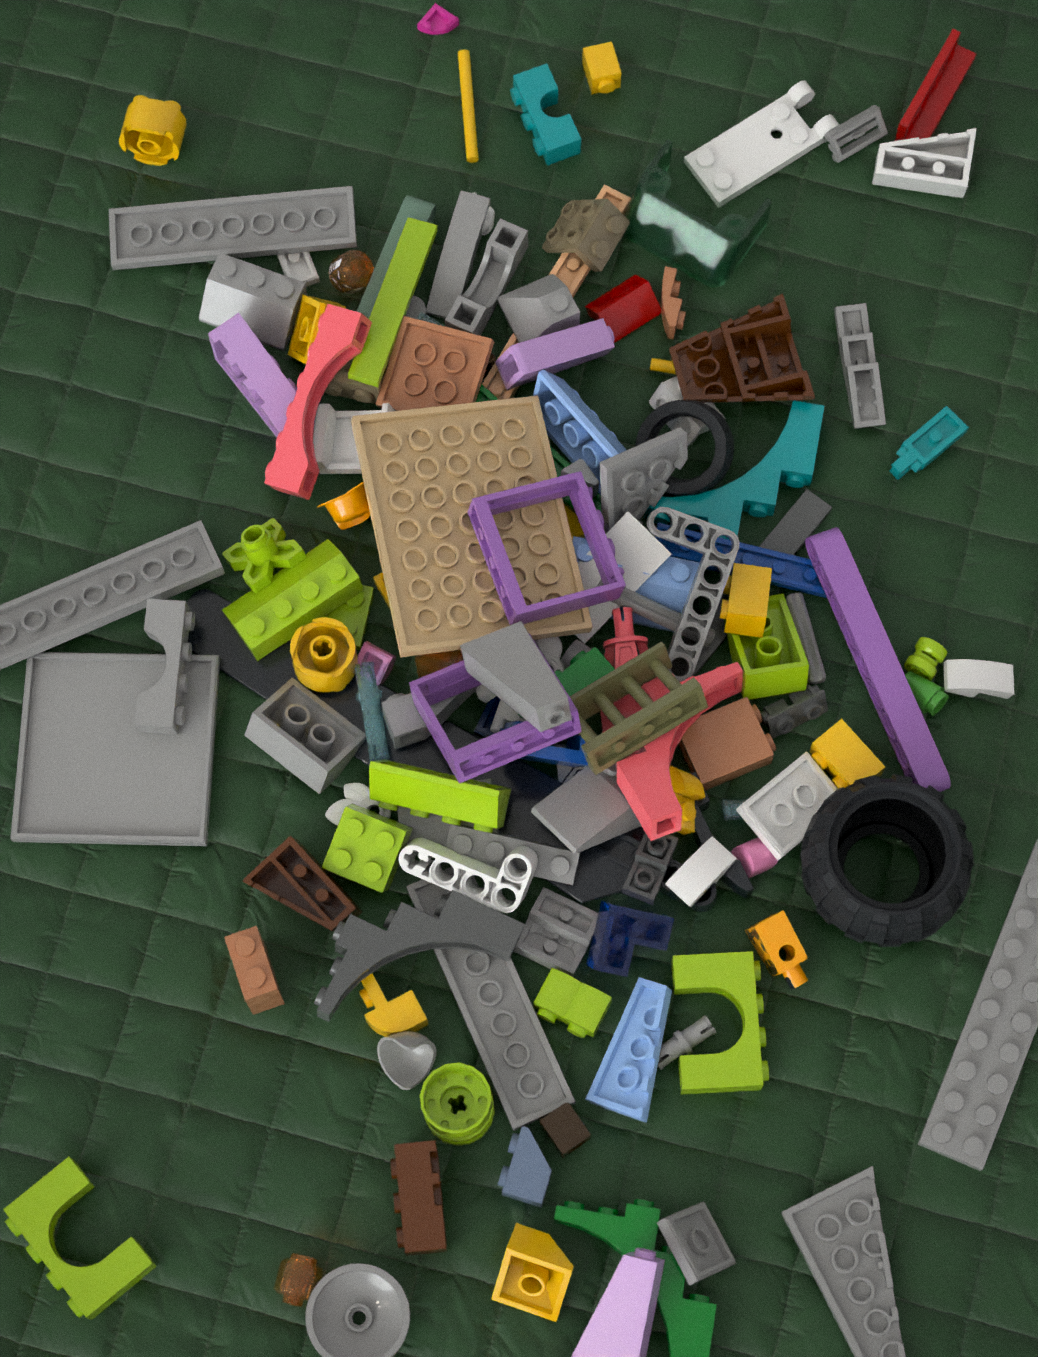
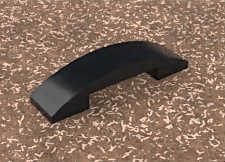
(735, 876)

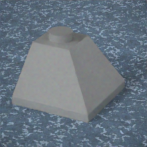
(539, 308)

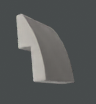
(557, 932)

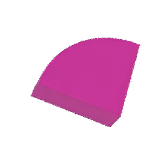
(437, 21)

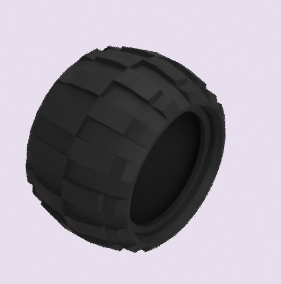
(915, 817)

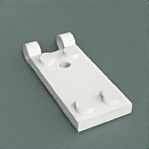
(750, 153)

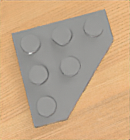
(639, 476)

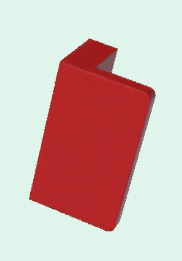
(626, 306)

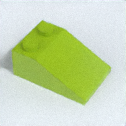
(773, 662)

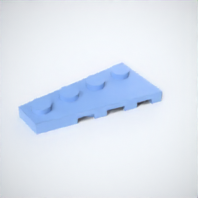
(632, 1058)

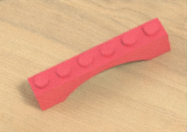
(337, 342)

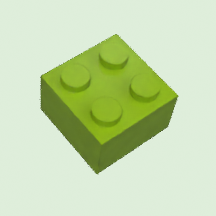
(366, 847)

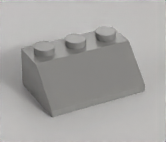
(261, 296)
(304, 735)

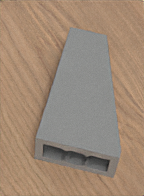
(518, 675)

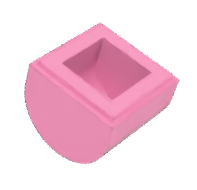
(382, 660)
(754, 857)

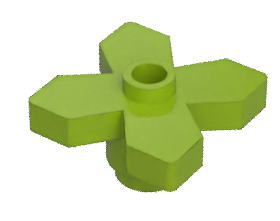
(261, 551)

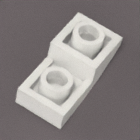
(978, 676)
(701, 871)

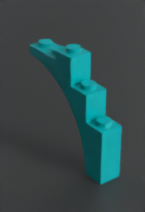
(756, 491)

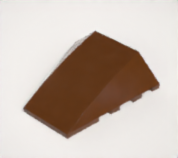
(743, 360)

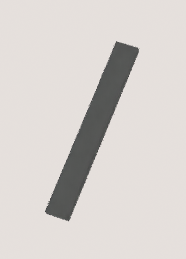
(786, 538)

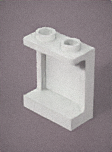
(335, 440)

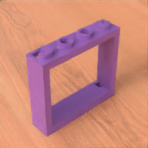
(498, 563)
(490, 751)

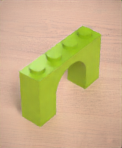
(734, 978)
(36, 1217)

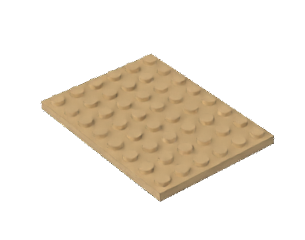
(418, 486)

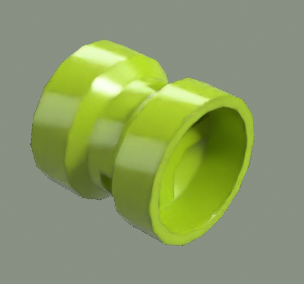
(926, 658)

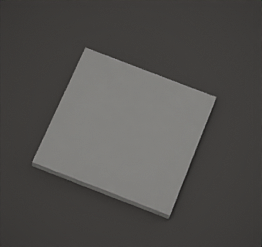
(89, 769)

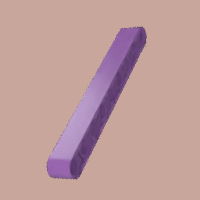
(876, 660)

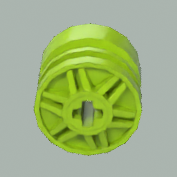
(450, 1086)

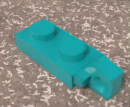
(928, 442)

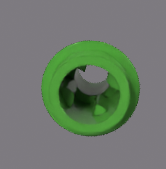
(928, 695)

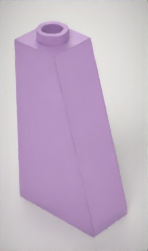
(554, 352)
(626, 1310)

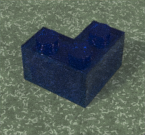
(619, 930)

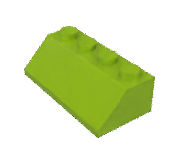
(294, 599)
(439, 794)

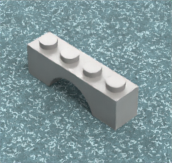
(499, 263)
(160, 706)

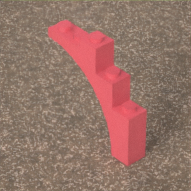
(646, 775)

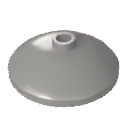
(355, 1290)

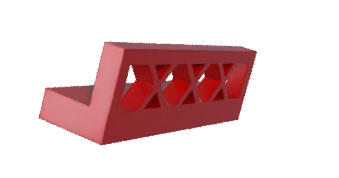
(936, 90)

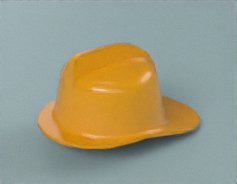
(349, 508)

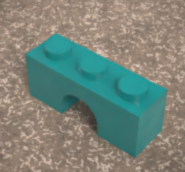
(554, 137)

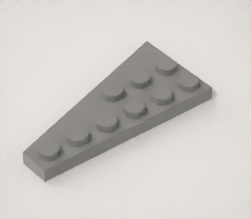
(850, 1262)

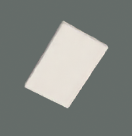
(786, 805)

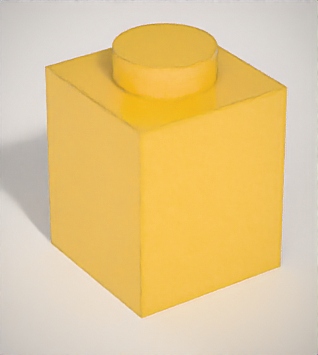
(601, 68)

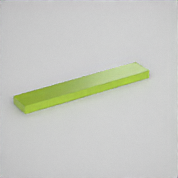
(393, 301)

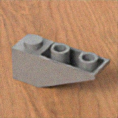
(405, 722)

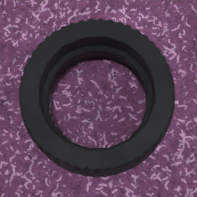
(721, 433)

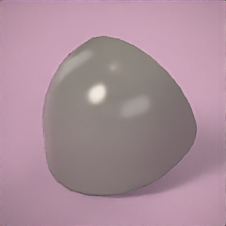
(406, 1058)

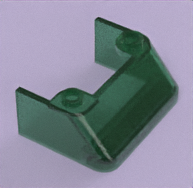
(684, 238)

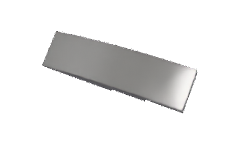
(458, 253)
(859, 366)

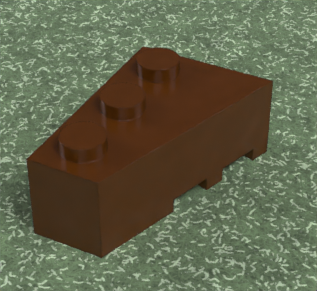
(303, 885)
(419, 1198)

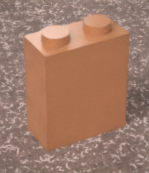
(727, 744)
(254, 970)

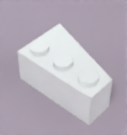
(927, 164)

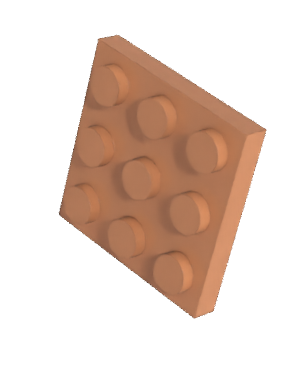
(434, 366)

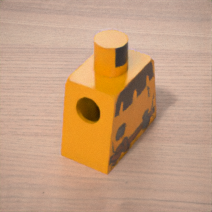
(769, 937)

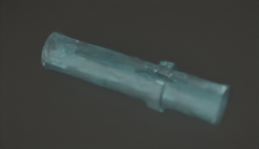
(369, 698)

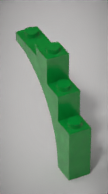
(686, 1321)

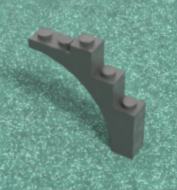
(366, 947)

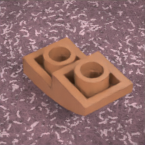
(671, 305)

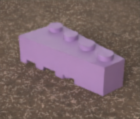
(253, 371)

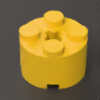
(153, 130)
(308, 650)

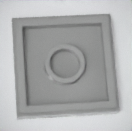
(696, 1243)

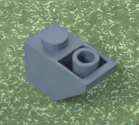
(528, 1172)

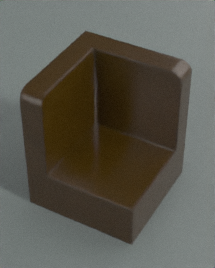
(565, 1129)

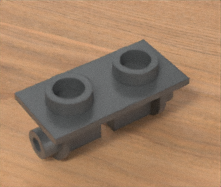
(805, 706)

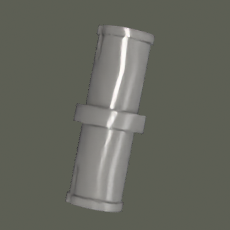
(685, 1041)

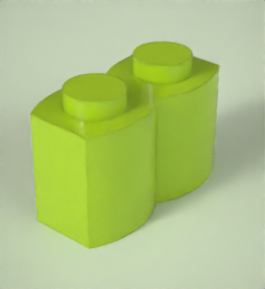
(572, 1003)

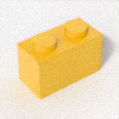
(747, 600)
(844, 755)

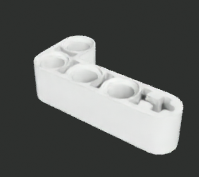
(465, 867)

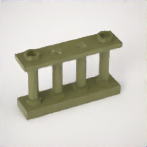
(646, 724)

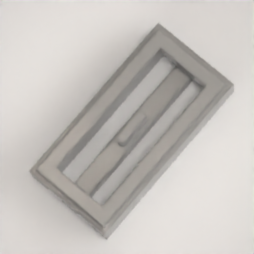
(854, 129)

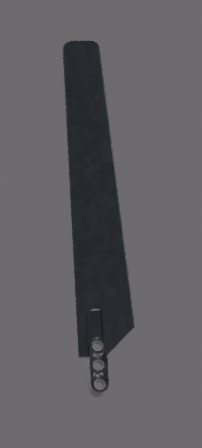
(600, 868)

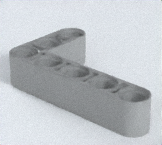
(699, 586)

